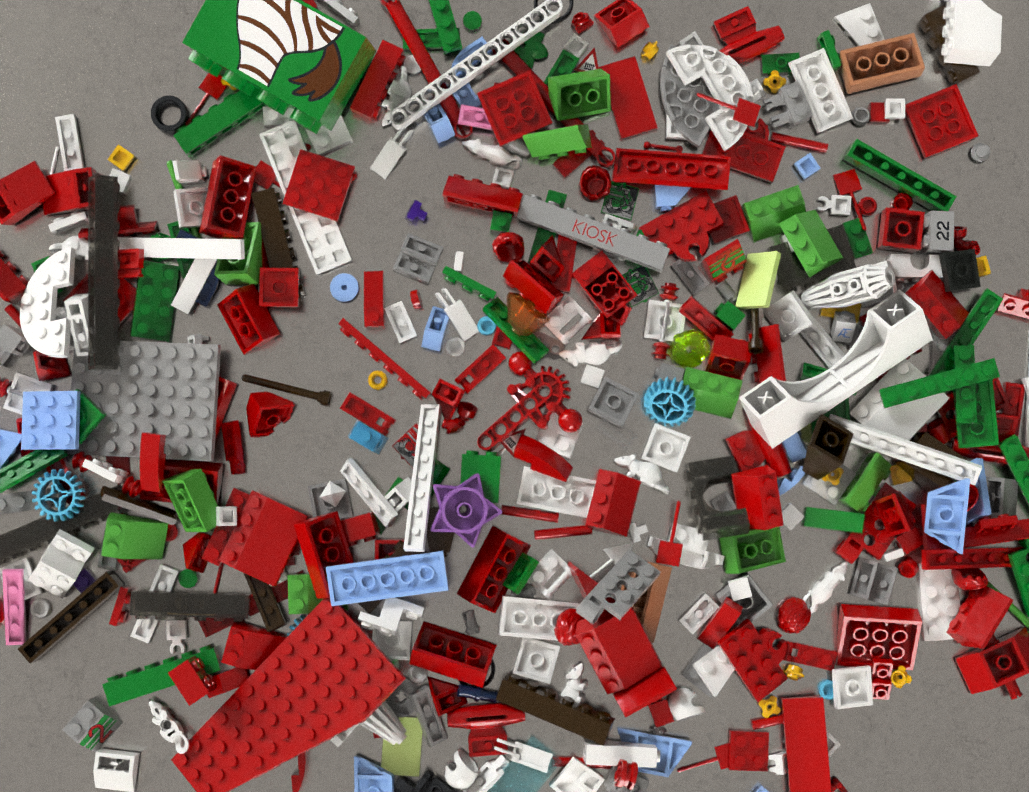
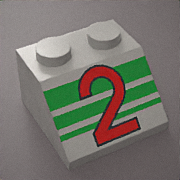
(92, 725)

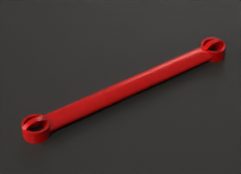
(424, 61)
(518, 66)

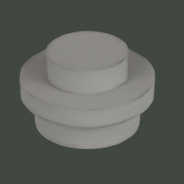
(860, 116)
(980, 152)

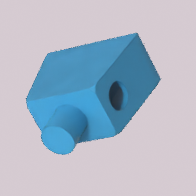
(367, 437)

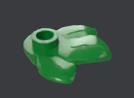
(533, 49)

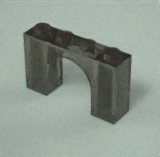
(792, 277)
(714, 523)

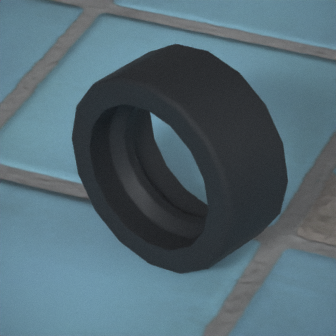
(159, 103)

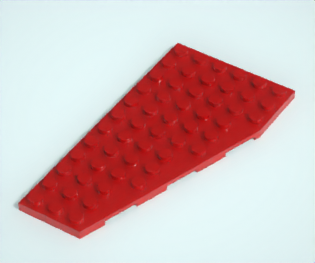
(298, 698)

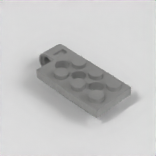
(595, 601)

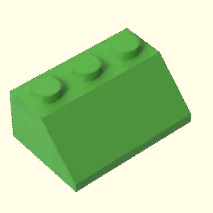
(580, 94)
(558, 141)
(768, 211)
(811, 241)
(713, 392)
(866, 482)
(192, 500)

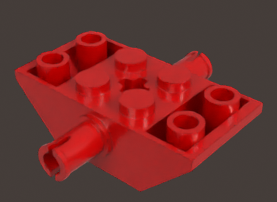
(982, 669)

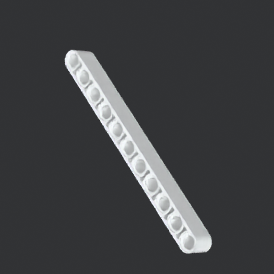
(471, 71)

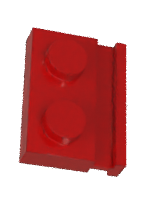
(131, 263)

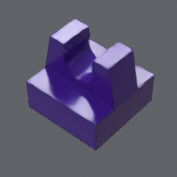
(415, 211)

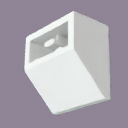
(116, 769)

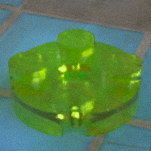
(697, 354)

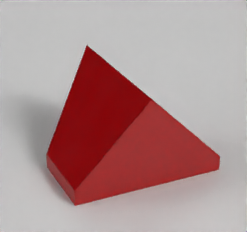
(548, 260)
(603, 329)
(49, 367)
(448, 397)
(445, 695)

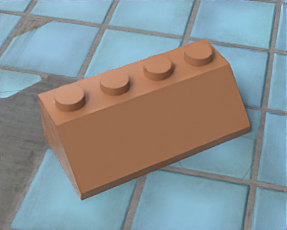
(881, 63)
(651, 602)

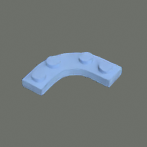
(465, 94)

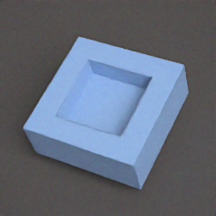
(807, 166)

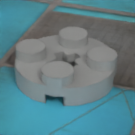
(406, 707)

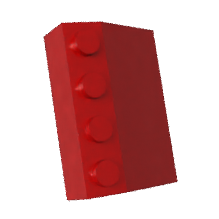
(263, 538)
(877, 633)
(618, 650)

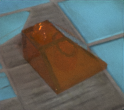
(523, 315)

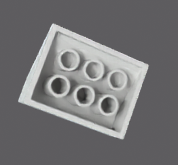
(903, 419)

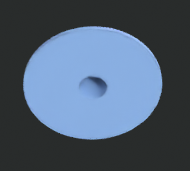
(344, 287)

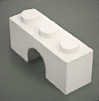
(903, 268)

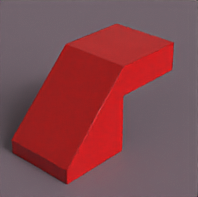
(229, 680)

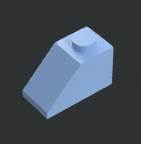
(439, 123)
(668, 196)
(435, 329)

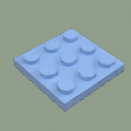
(50, 420)

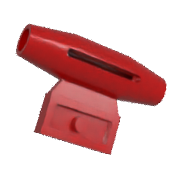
(741, 37)
(1006, 427)
(751, 450)
(486, 726)

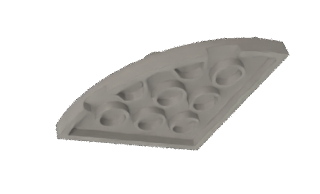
(683, 105)

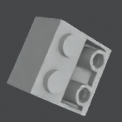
(1002, 495)

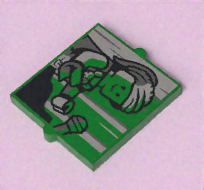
(620, 201)
(641, 283)

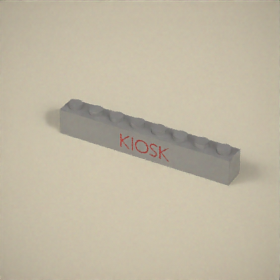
(593, 233)

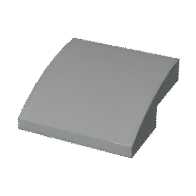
(417, 258)
(873, 581)

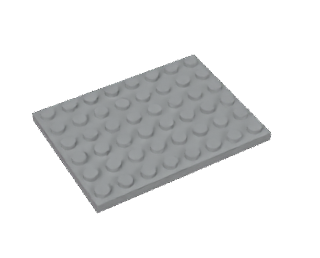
(155, 391)

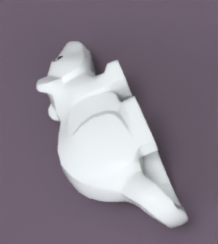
(399, 92)
(495, 154)
(76, 243)
(594, 353)
(647, 472)
(824, 589)
(575, 685)
(170, 728)

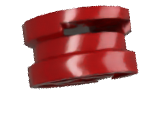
(626, 774)

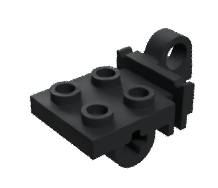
(425, 784)

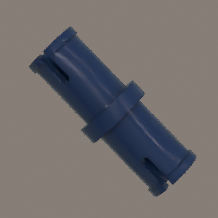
(477, 693)

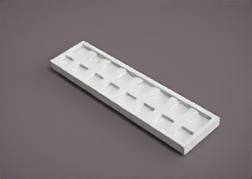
(319, 234)

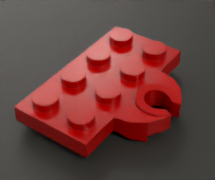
(751, 153)
(685, 227)
(755, 657)

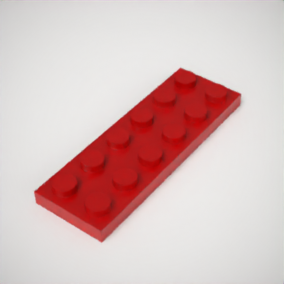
(672, 169)

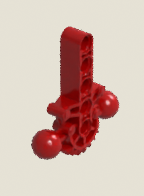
(569, 419)

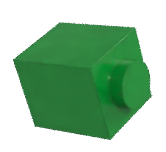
(500, 222)
(729, 315)

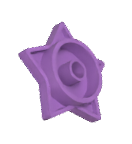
(478, 509)

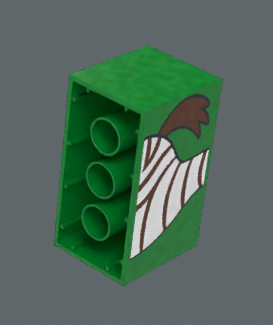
(284, 51)

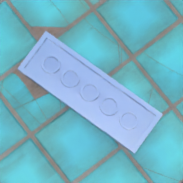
(387, 578)

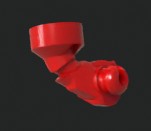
(961, 232)
(466, 411)

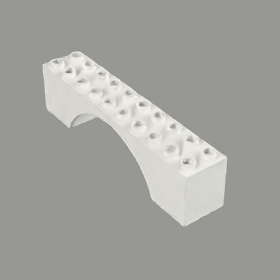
(971, 33)
(889, 336)

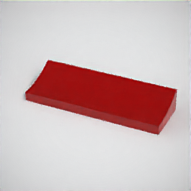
(806, 744)

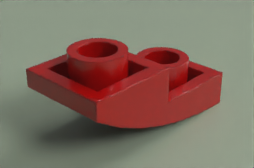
(881, 678)

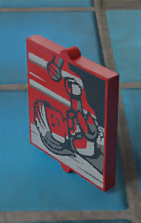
(407, 445)

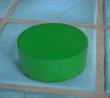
(472, 21)
(188, 578)

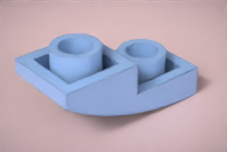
(795, 447)
(795, 476)

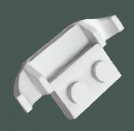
(693, 550)

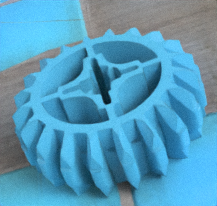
(681, 401)
(60, 502)

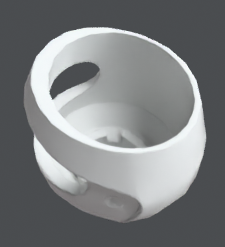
(681, 705)
(462, 773)

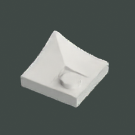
(328, 141)
(558, 440)
(577, 778)

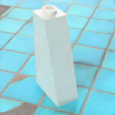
(596, 754)

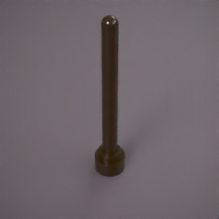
(755, 345)
(323, 397)

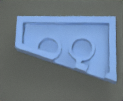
(982, 507)

